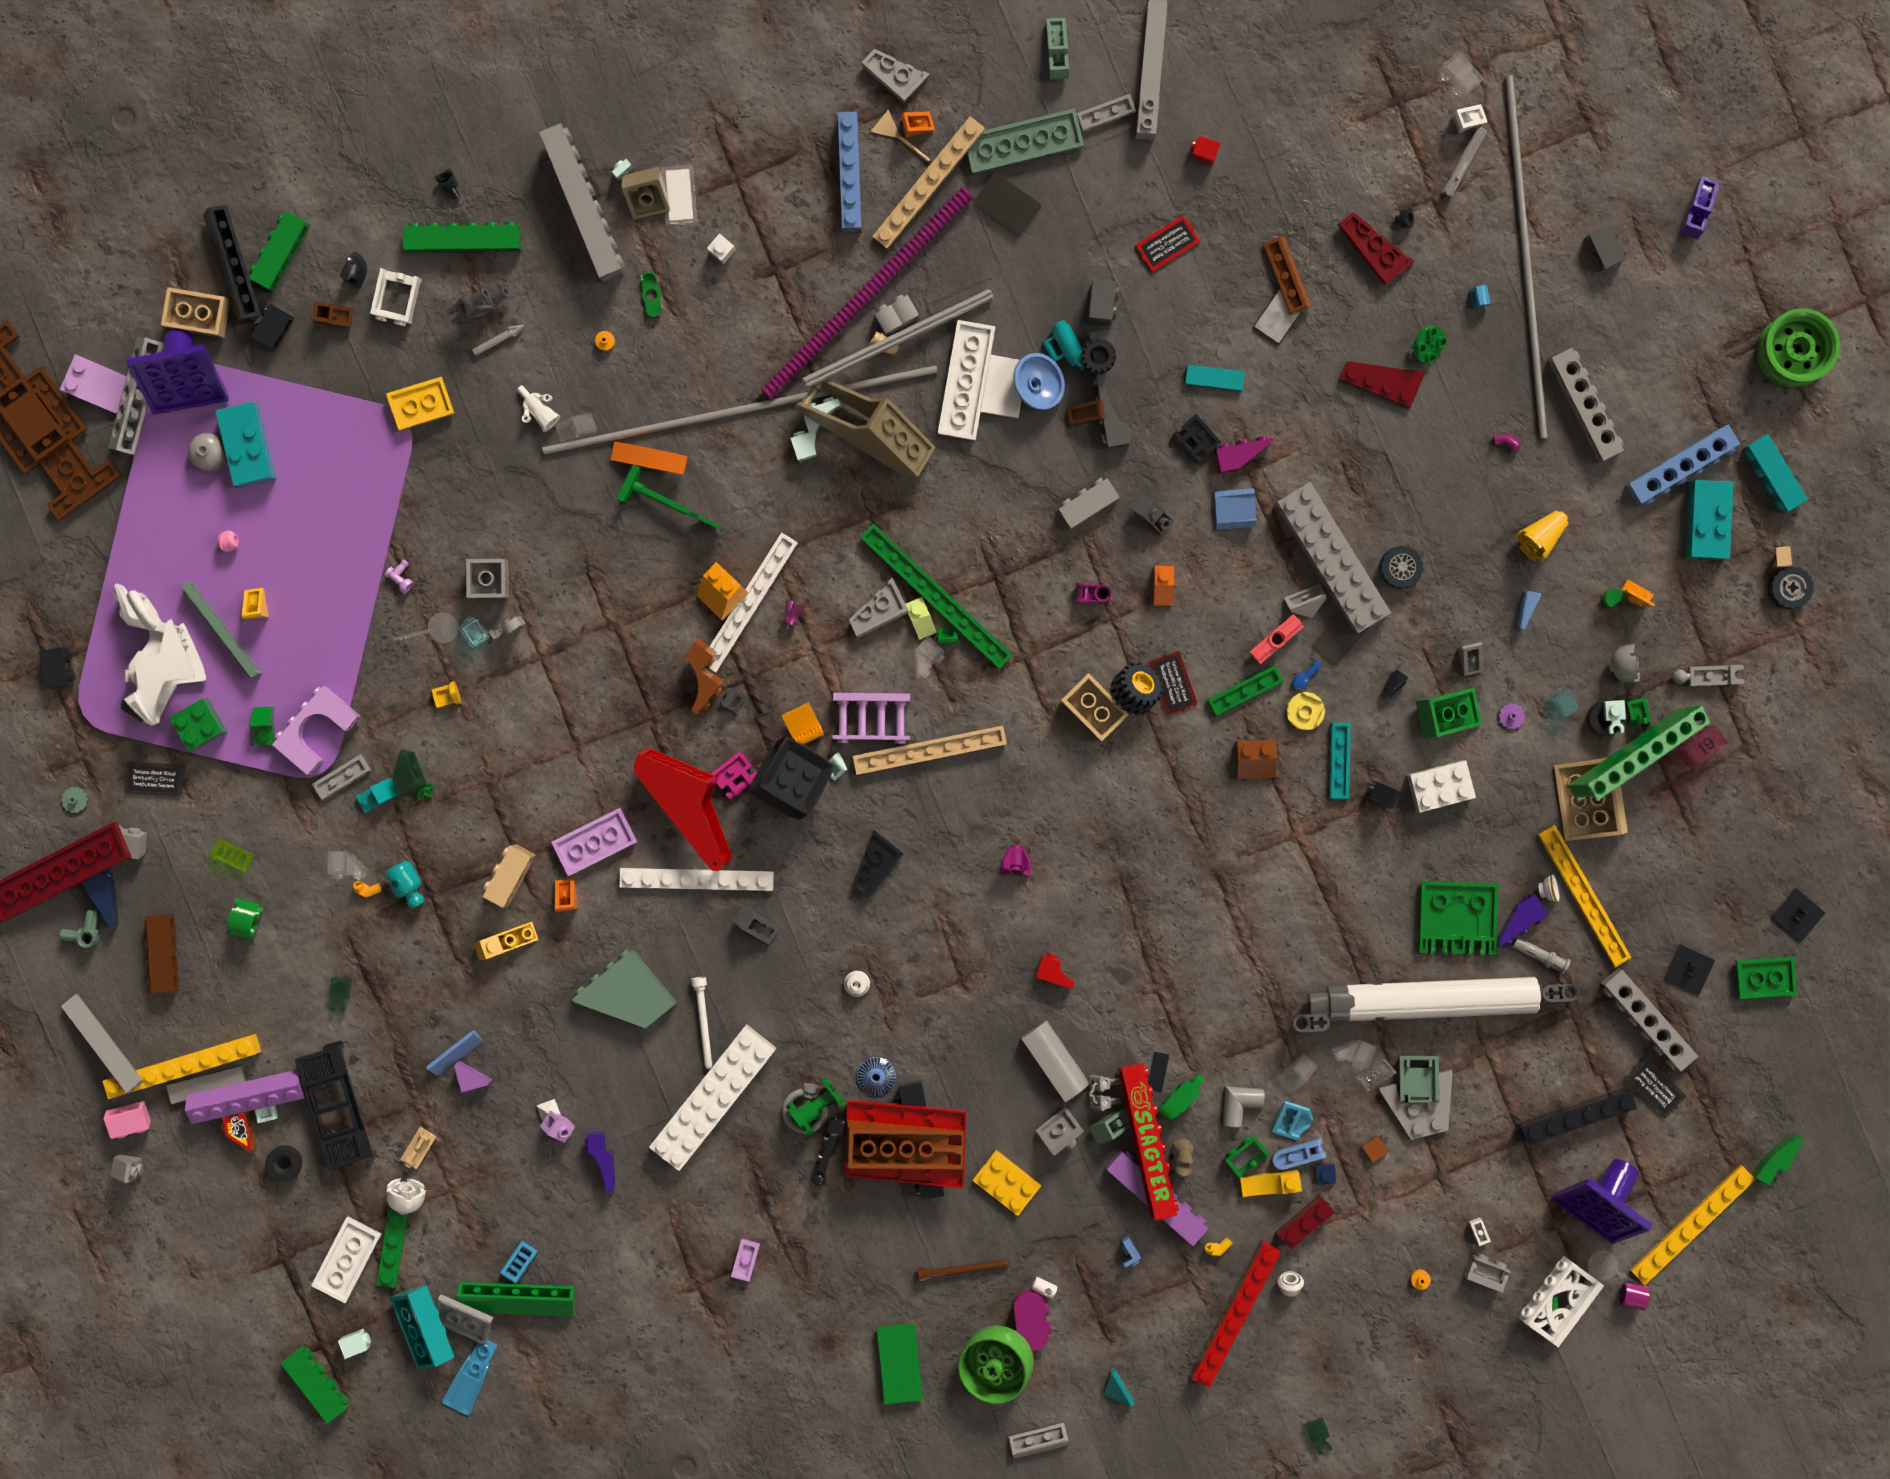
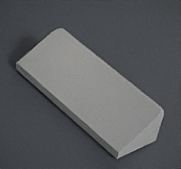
(1038, 1440)

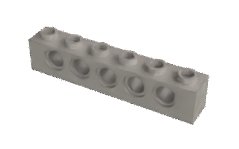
(1576, 399)
(132, 404)
(1684, 1053)

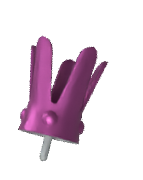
(791, 614)

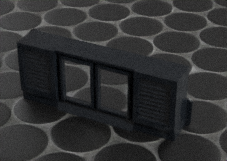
(321, 1069)

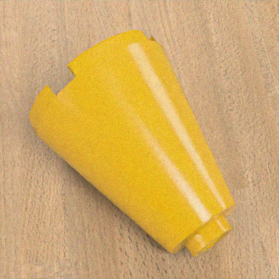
(1540, 537)

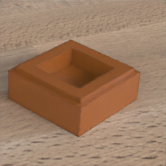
(1374, 1148)

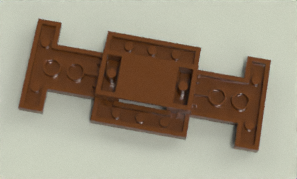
(36, 438)

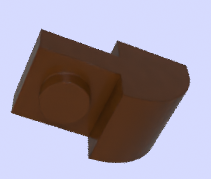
(332, 314)

